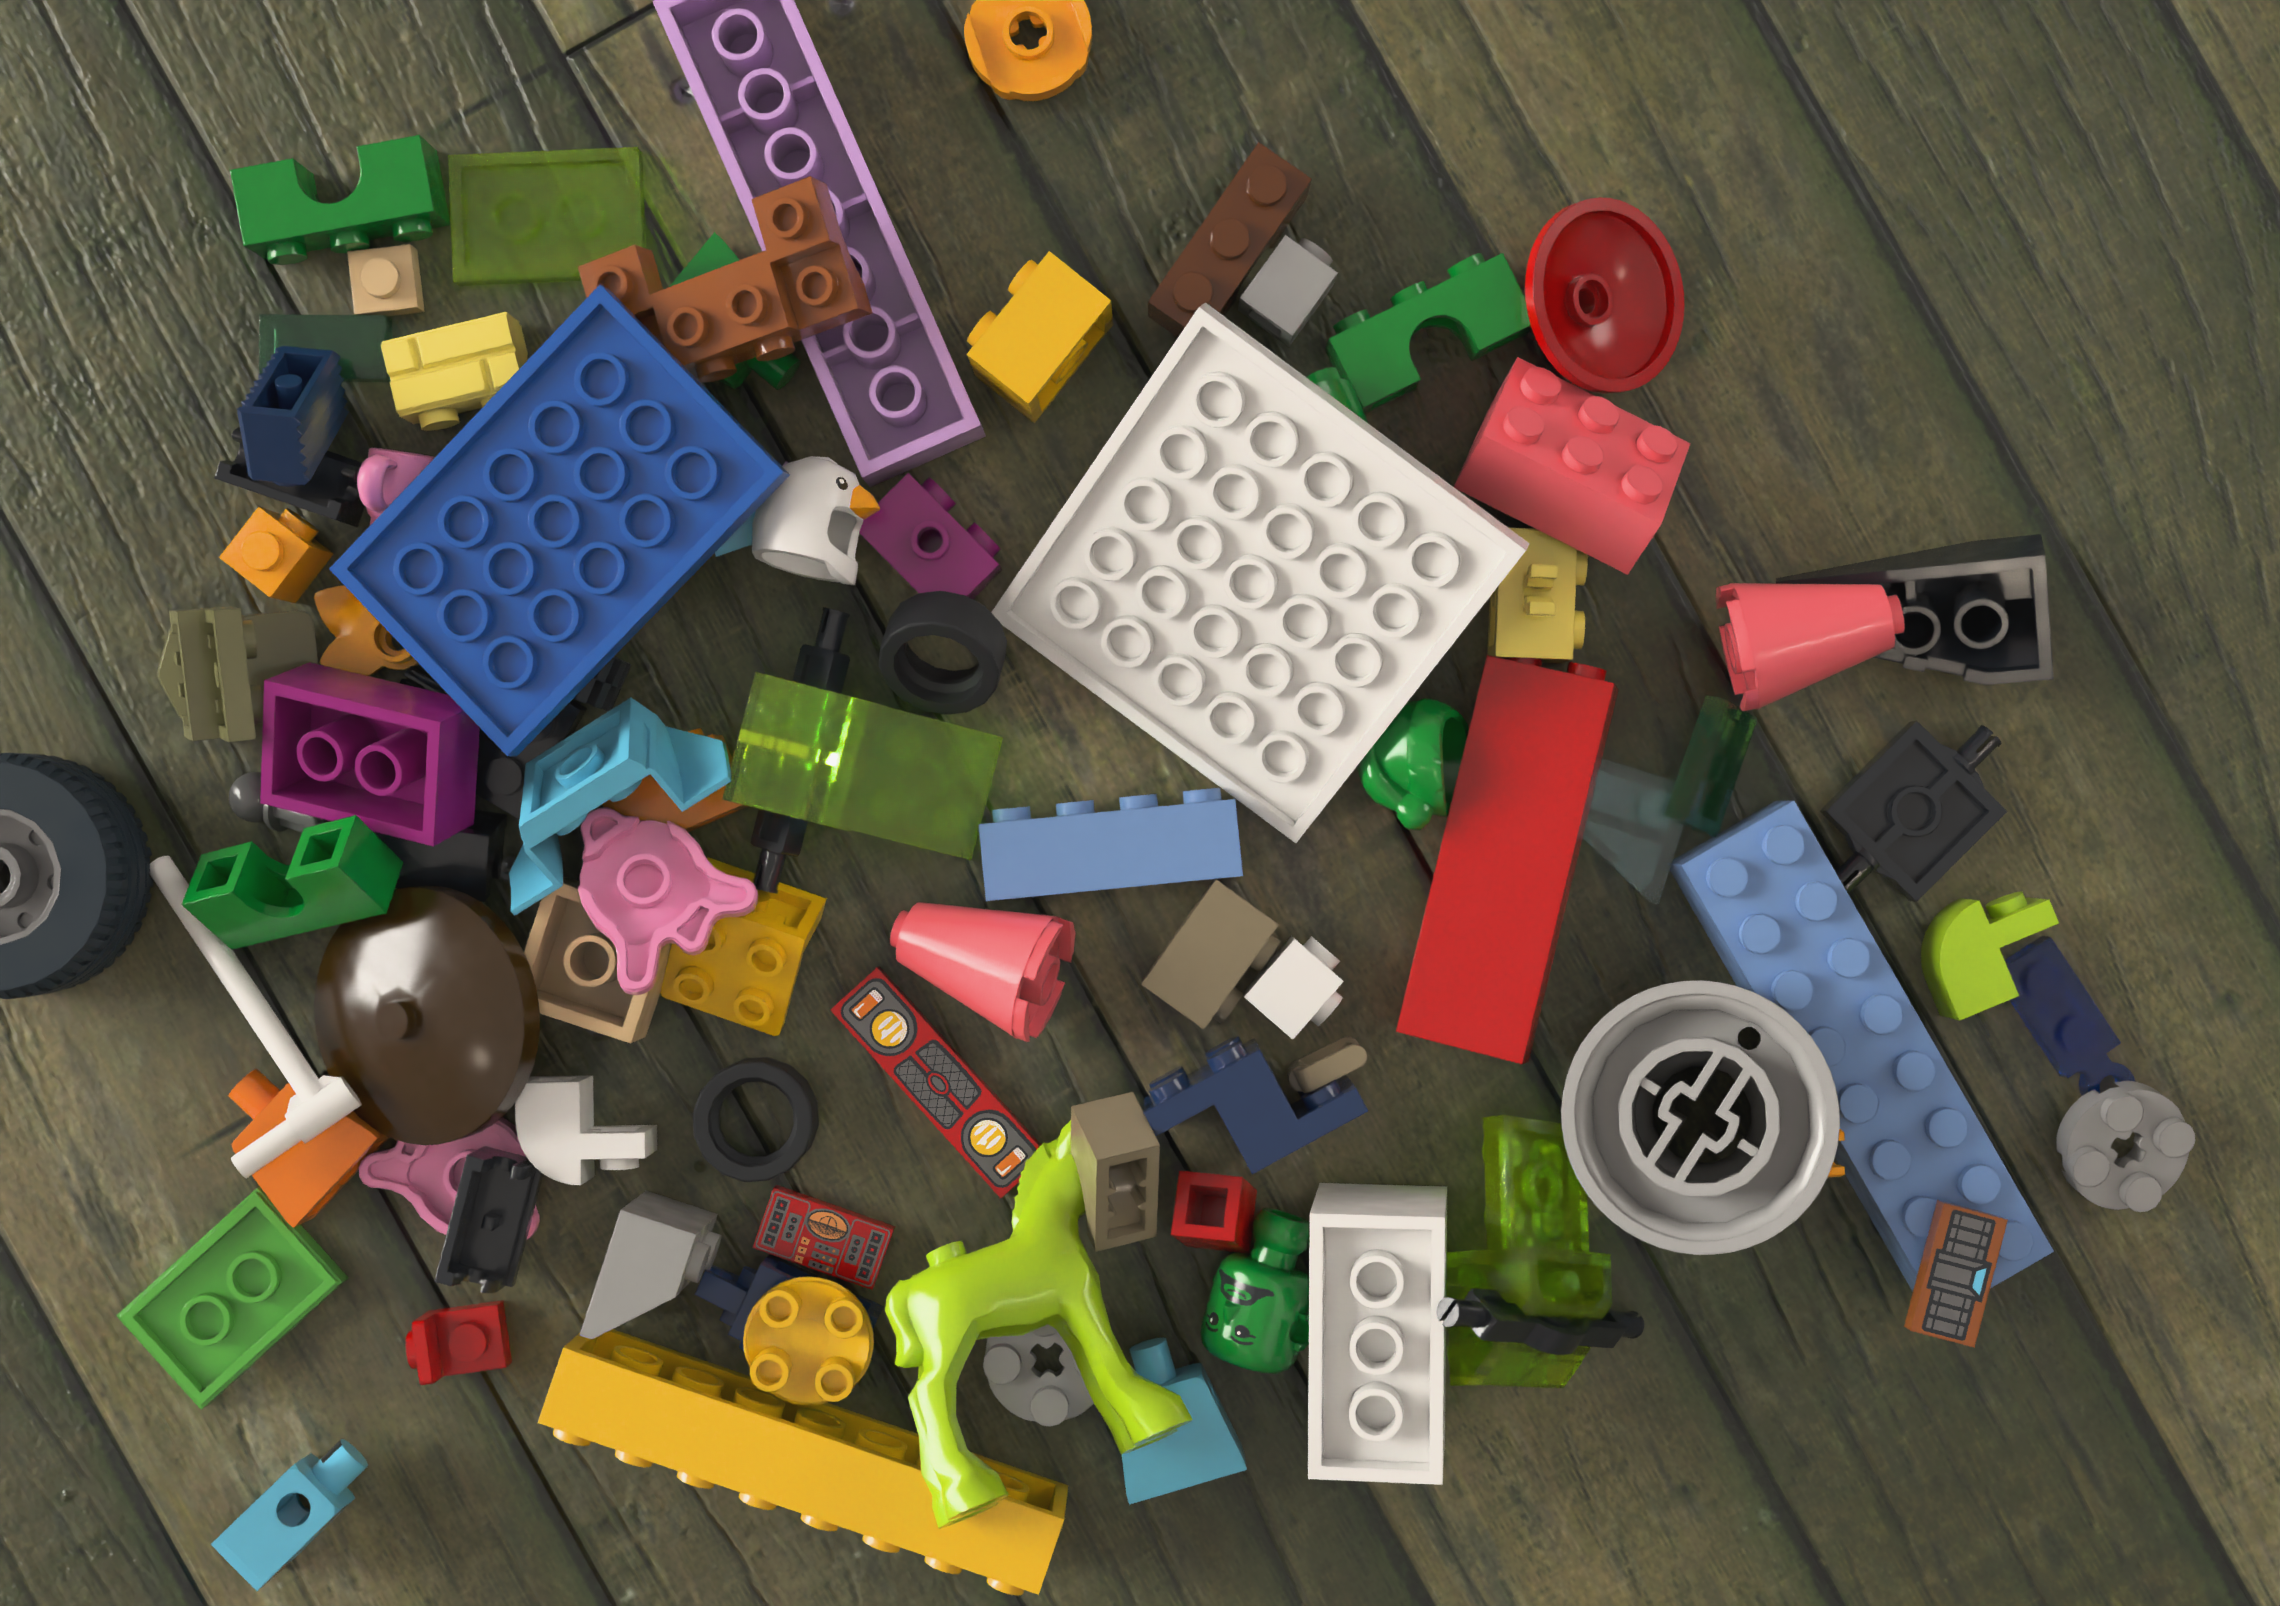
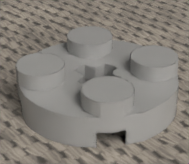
(2150, 1167)
(1028, 1392)

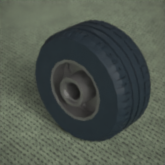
(67, 874)

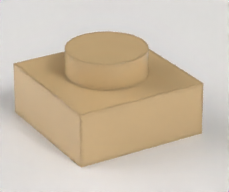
(386, 281)

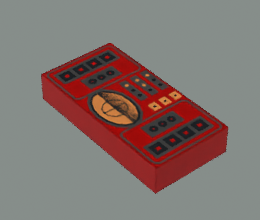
(824, 1237)

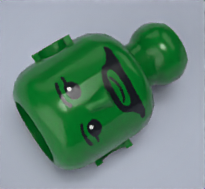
(1261, 1299)

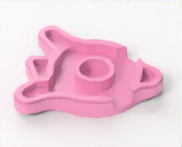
(652, 889)
(432, 1173)

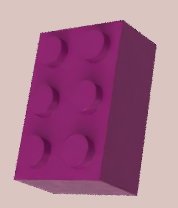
(368, 750)

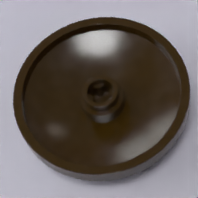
(428, 1015)

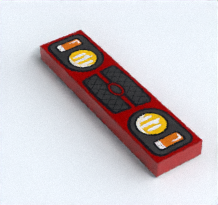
(937, 1080)

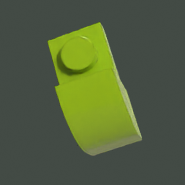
(1964, 954)

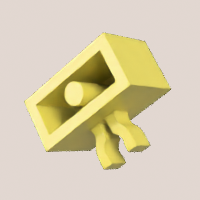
(1535, 603)

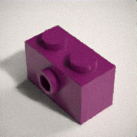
(928, 543)

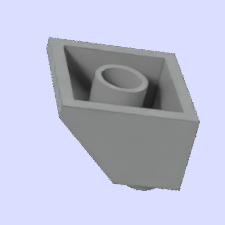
(650, 1259)

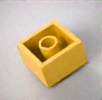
(1039, 335)

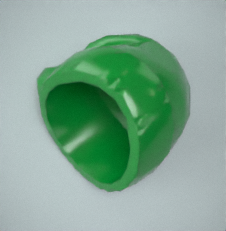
(1416, 762)

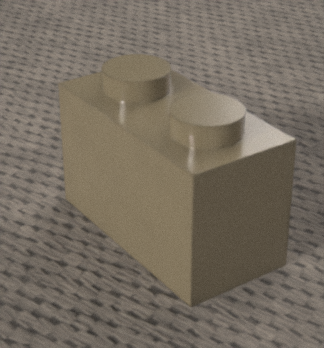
(1211, 955)

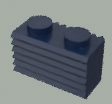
(292, 415)

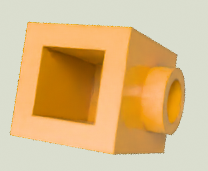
(277, 553)

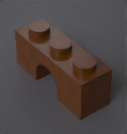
(1231, 239)

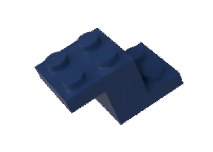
(1251, 1103)

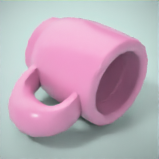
(386, 476)

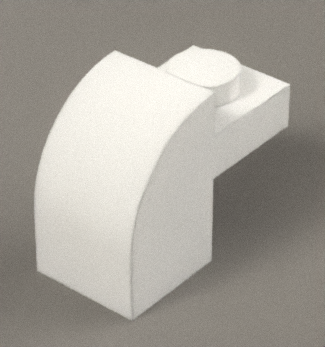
(560, 1136)

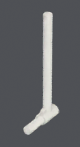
(317, 1100)

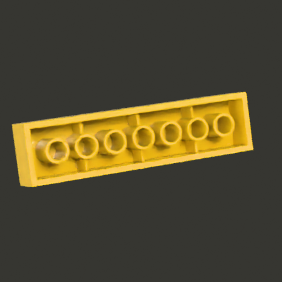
(801, 1457)

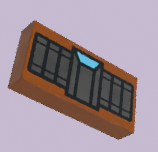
(1955, 1273)

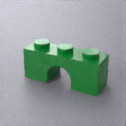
(395, 196)
(1476, 304)
(333, 879)

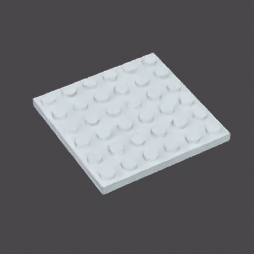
(1256, 574)

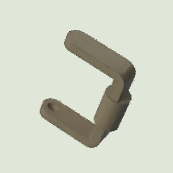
(1326, 1064)

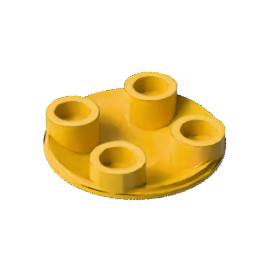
(808, 1341)

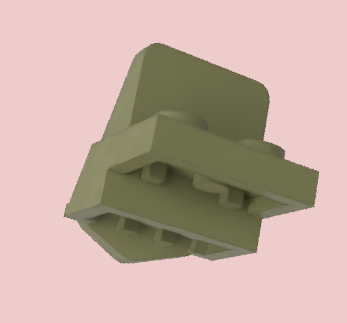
(219, 663)

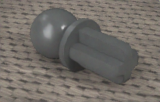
(245, 803)

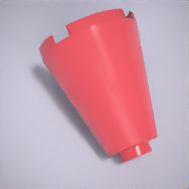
(1801, 634)
(989, 960)

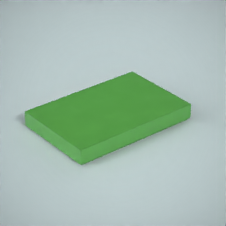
(231, 1298)

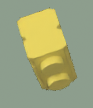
(452, 368)

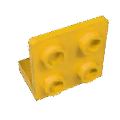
(749, 959)

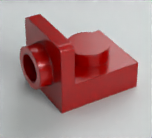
(459, 1341)

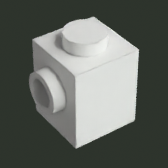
(1296, 986)

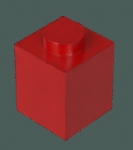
(1214, 1211)

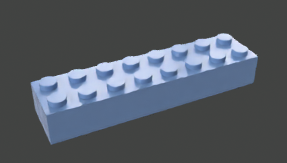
(1804, 946)

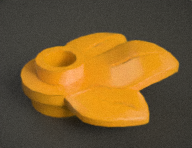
(361, 640)

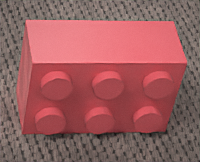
(1573, 466)

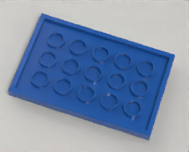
(558, 521)

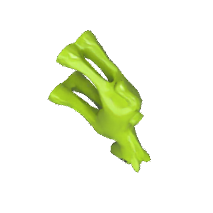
(1008, 1291)

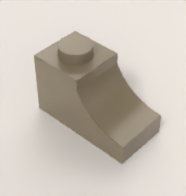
(1116, 1170)

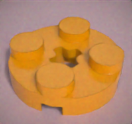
(1034, 72)

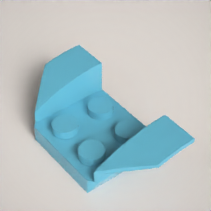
(599, 765)

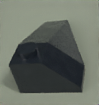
(1964, 607)

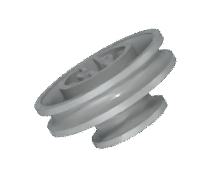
(1685, 1201)

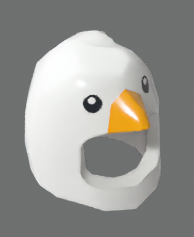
(813, 521)

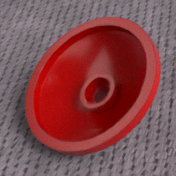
(1604, 295)

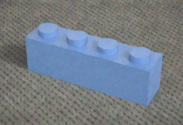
(1110, 848)

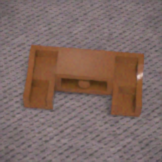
(752, 305)

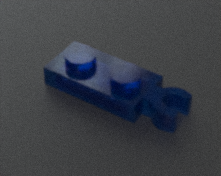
(2063, 1016)

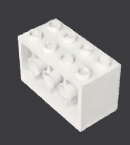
(1377, 1333)

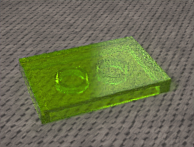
(542, 212)

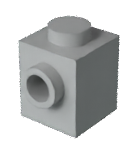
(1288, 288)

